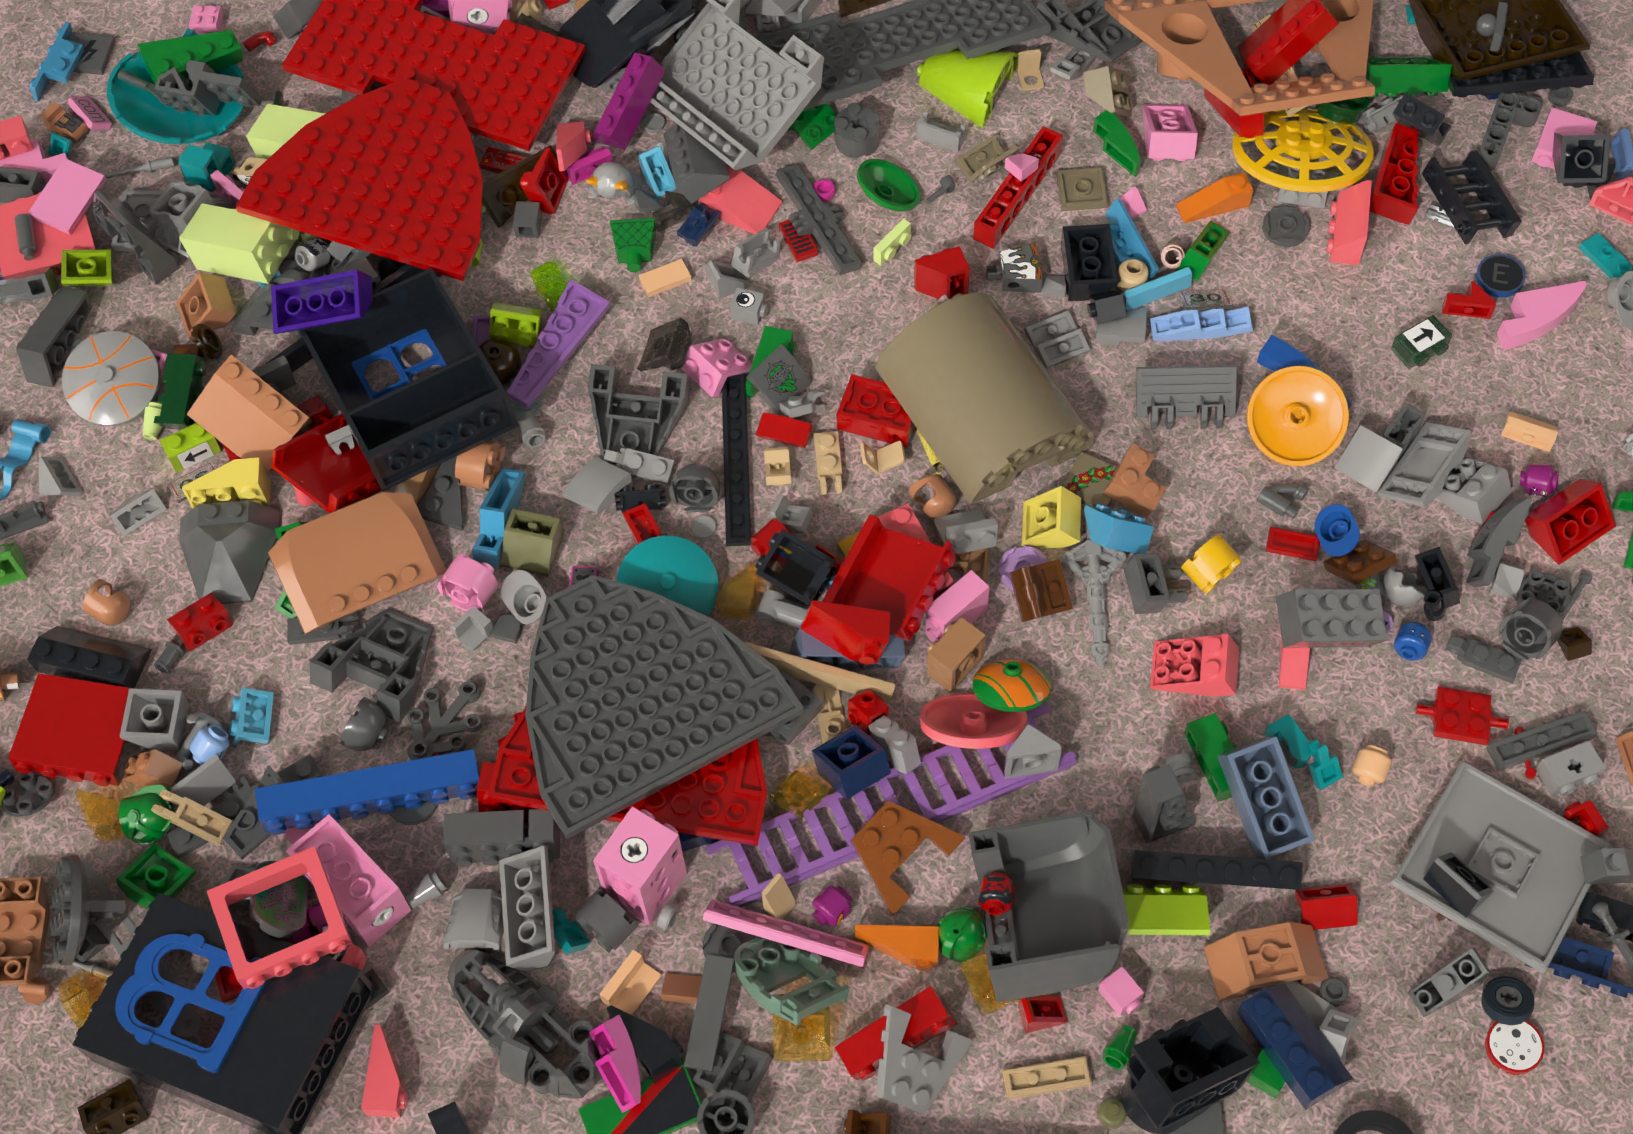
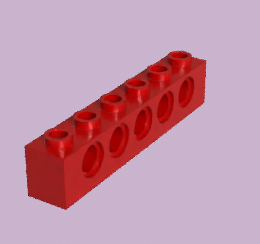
(1013, 193)

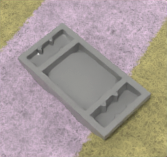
(1426, 464)

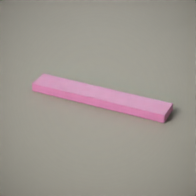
(786, 932)

